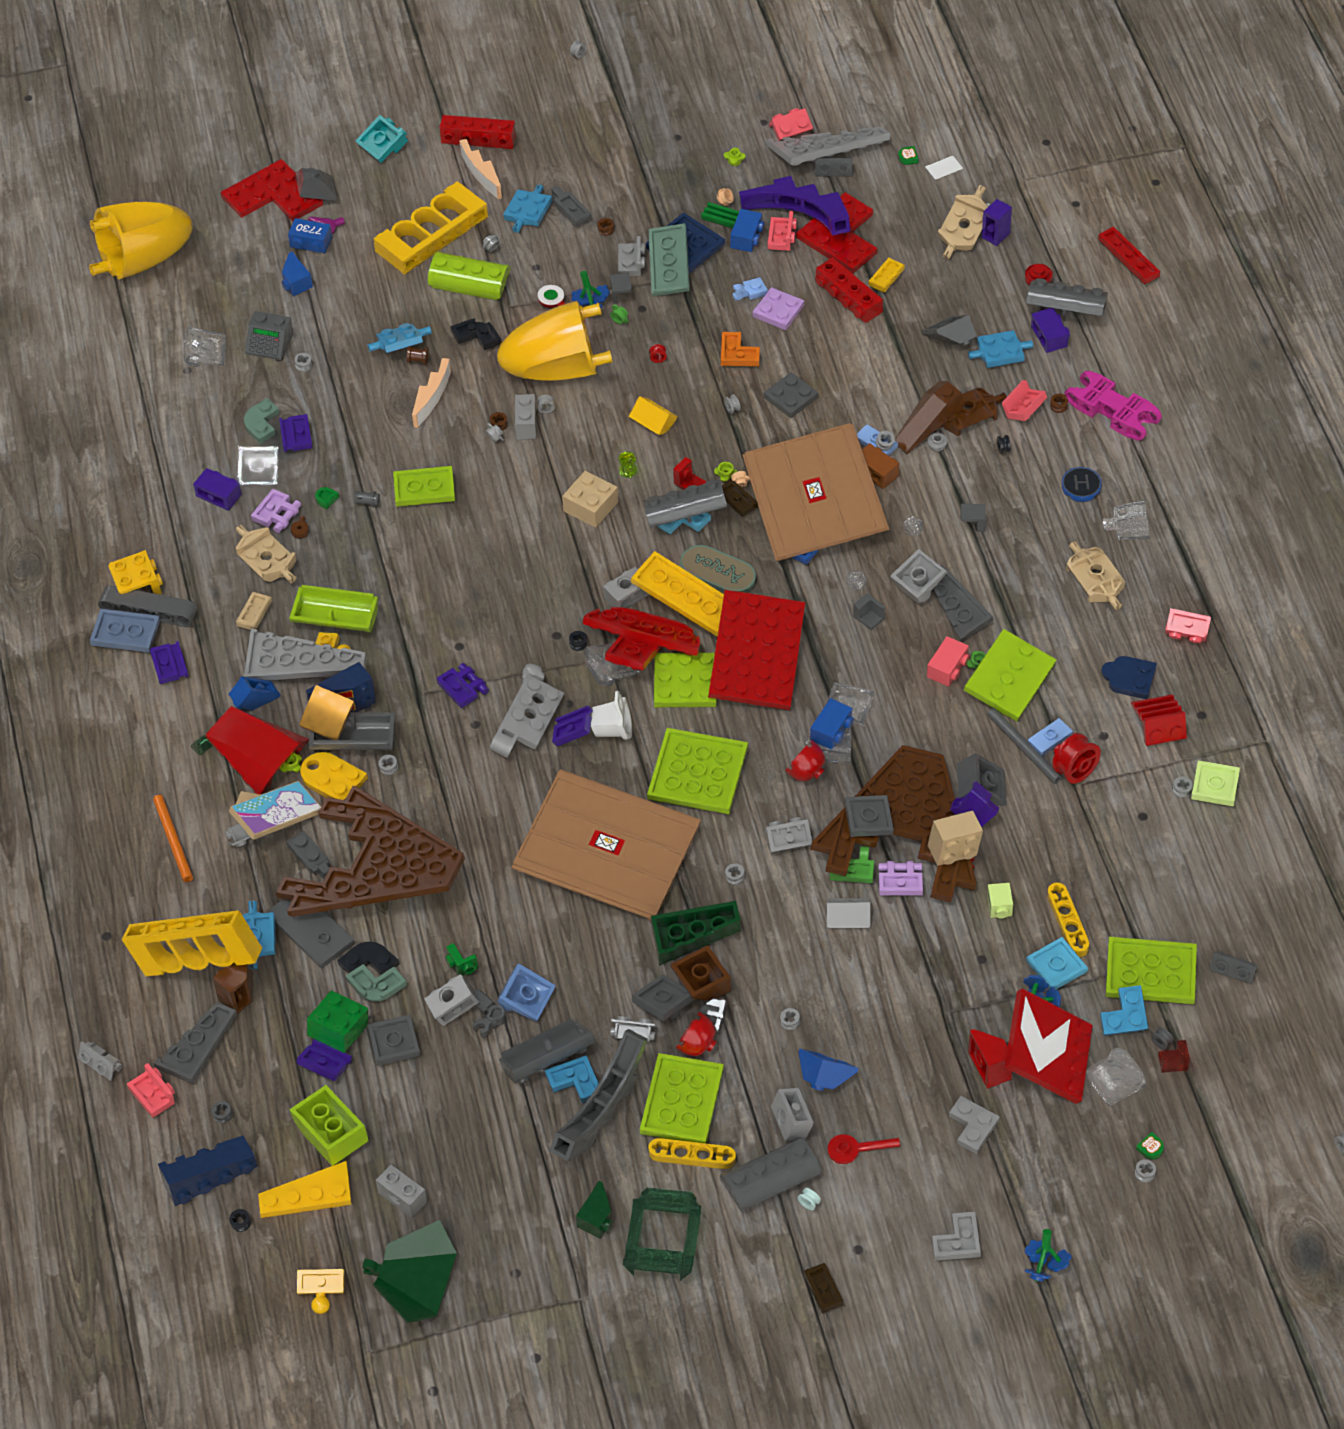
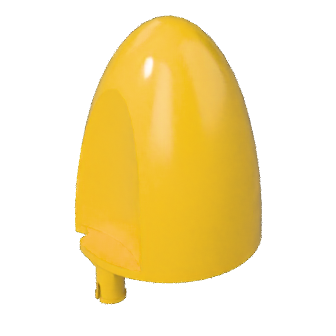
(137, 236)
(553, 345)

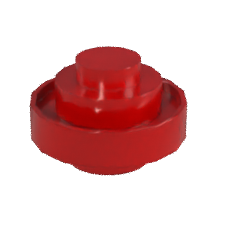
(1038, 271)

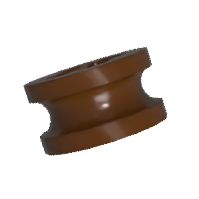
(601, 226)
(1059, 408)
(501, 417)

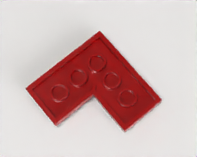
(270, 184)
(845, 247)

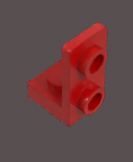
(683, 475)

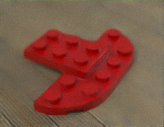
(641, 635)

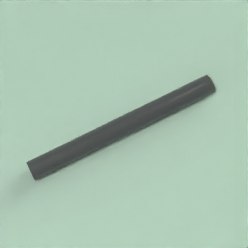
(1024, 745)

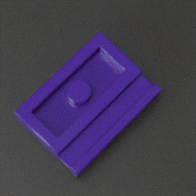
(295, 433)
(168, 662)
(572, 726)
(324, 1060)

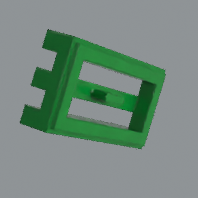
(721, 213)

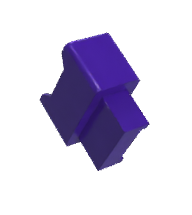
(977, 801)

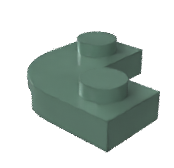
(256, 420)
(375, 988)

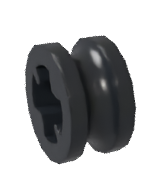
(1003, 444)
(579, 645)
(235, 1224)

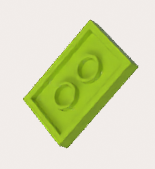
(424, 486)

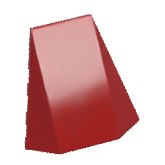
(254, 746)

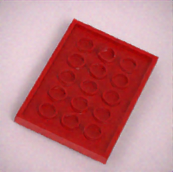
(756, 649)

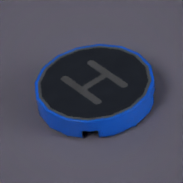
(1081, 484)

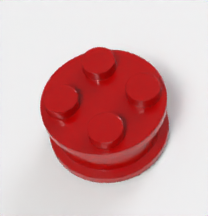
(1076, 758)

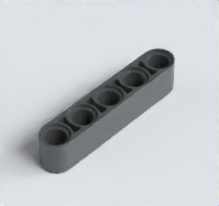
(169, 609)

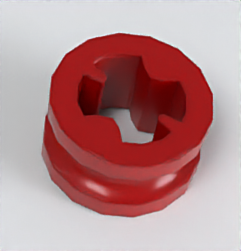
(654, 356)

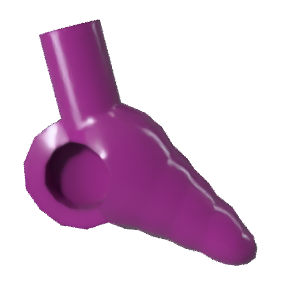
(334, 223)

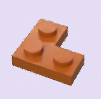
(736, 355)

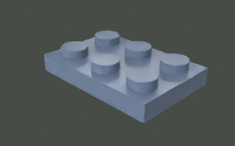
(125, 630)

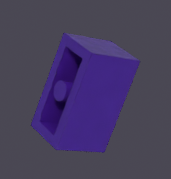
(996, 222)
(1050, 330)
(217, 489)

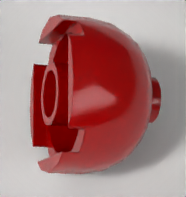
(807, 763)
(698, 1036)

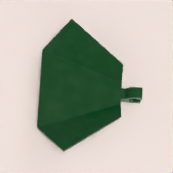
(415, 1272)

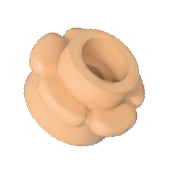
(725, 196)
(740, 478)

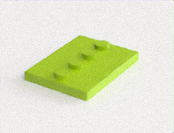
(1010, 675)
(1160, 967)
(681, 1098)

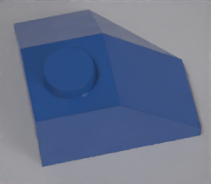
(823, 1070)

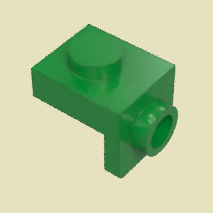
(460, 965)

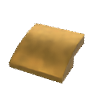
(326, 713)

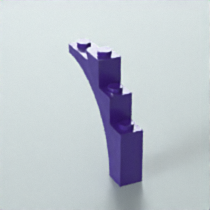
(804, 199)

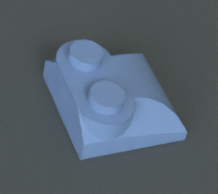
(525, 993)

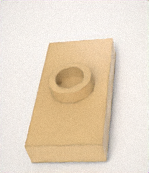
(253, 611)

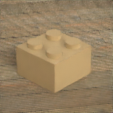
(590, 499)
(955, 838)

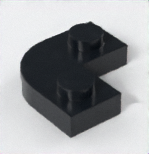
(483, 332)
(368, 954)

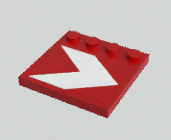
(1048, 1046)

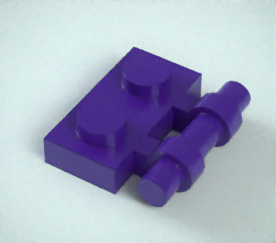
(458, 689)

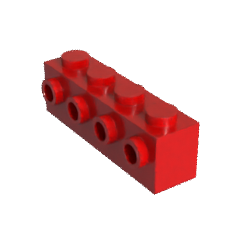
(478, 131)
(849, 290)

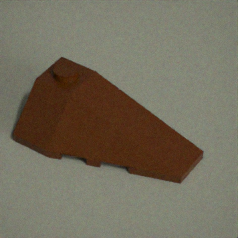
(930, 413)

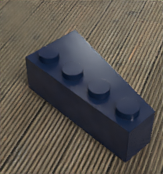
(206, 1169)

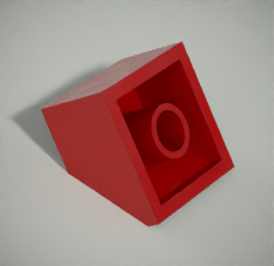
(989, 1057)

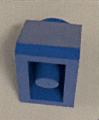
(295, 276)
(253, 693)

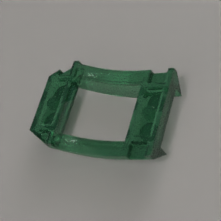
(656, 1259)

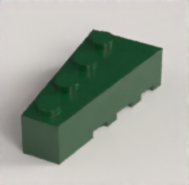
(692, 929)

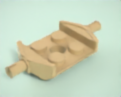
(968, 209)
(259, 544)
(1098, 586)

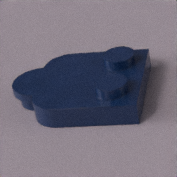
(1130, 676)

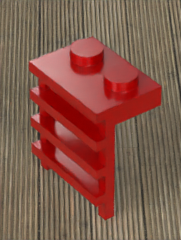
(1161, 719)

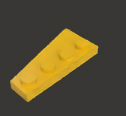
(312, 1192)

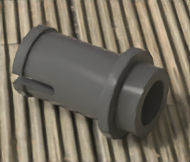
(367, 498)

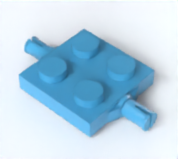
(527, 208)
(399, 338)
(1000, 349)
(263, 928)

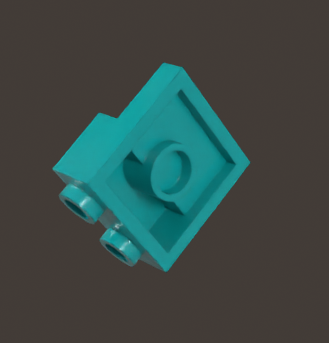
(382, 138)

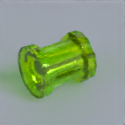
(630, 468)

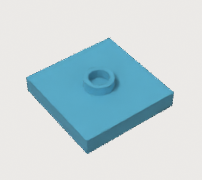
(1057, 963)

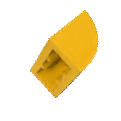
(652, 415)

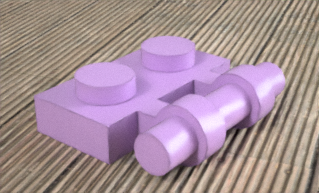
(271, 507)
(900, 883)

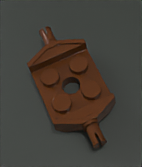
(982, 408)

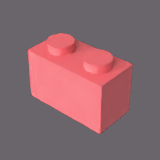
(948, 661)

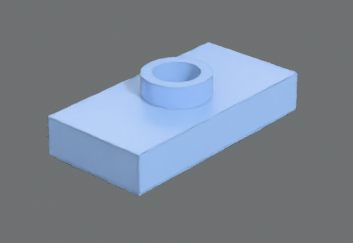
(869, 435)
(1050, 737)

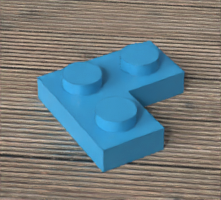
(1130, 1017)
(576, 1073)

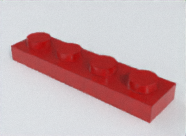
(1129, 255)

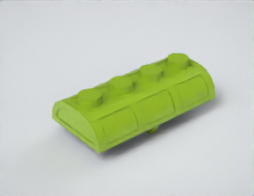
(468, 275)
(334, 608)

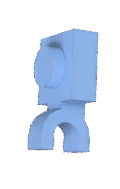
(752, 288)

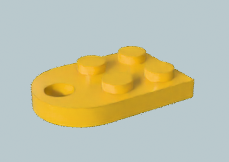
(332, 777)

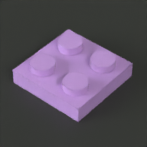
(778, 308)

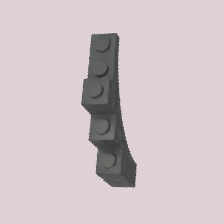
(599, 1109)

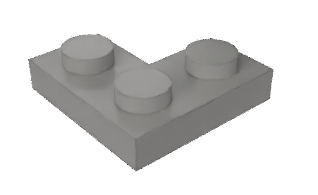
(978, 1123)
(962, 1243)

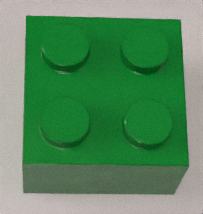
(337, 1021)

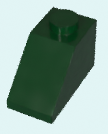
(595, 1213)

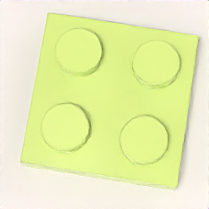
(1215, 783)

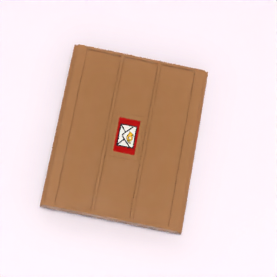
(814, 491)
(606, 844)

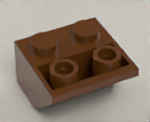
(234, 986)

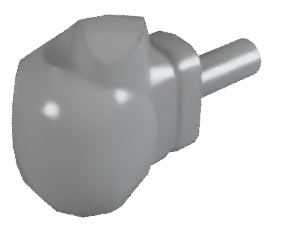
(533, 670)

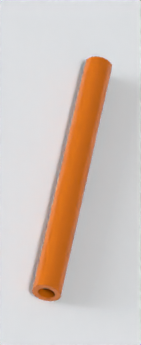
(173, 838)

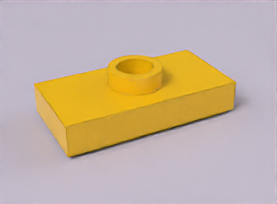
(886, 275)

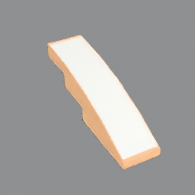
(482, 171)
(430, 395)

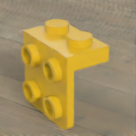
(135, 572)

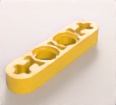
(1068, 919)
(691, 1157)

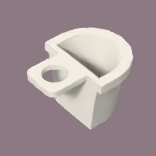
(612, 719)

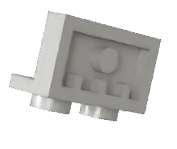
(630, 258)
(788, 835)

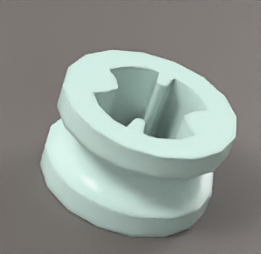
(809, 1199)

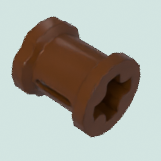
(417, 354)

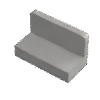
(848, 912)

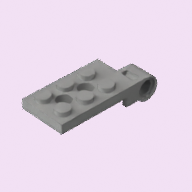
(517, 725)

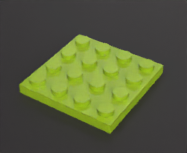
(697, 770)

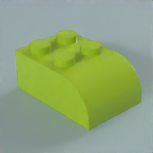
(329, 1125)

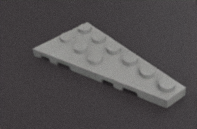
(826, 145)
(291, 658)

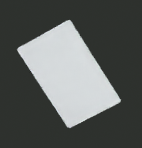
(944, 167)

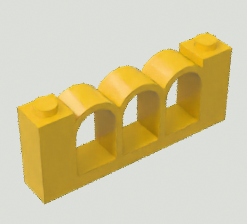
(455, 197)
(153, 959)

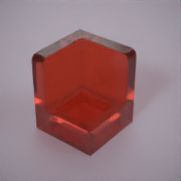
(1176, 1059)

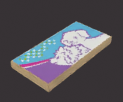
(275, 810)

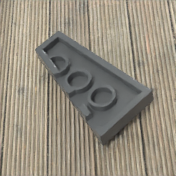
(961, 607)
(197, 1045)

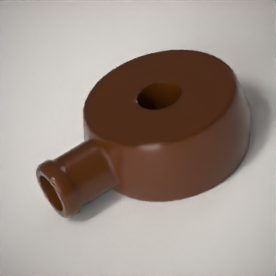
(300, 528)

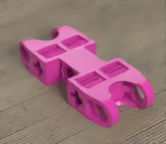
(1121, 410)

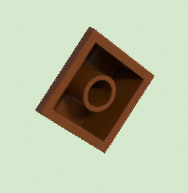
(702, 975)

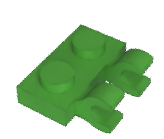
(859, 869)

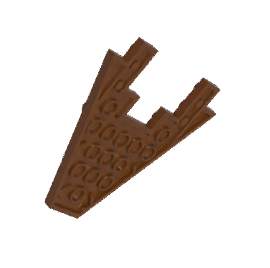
(917, 796)
(391, 865)

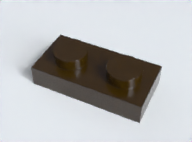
(738, 498)
(823, 1288)

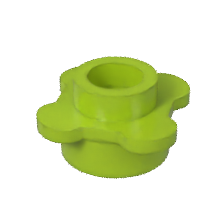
(734, 156)
(724, 471)
(295, 759)

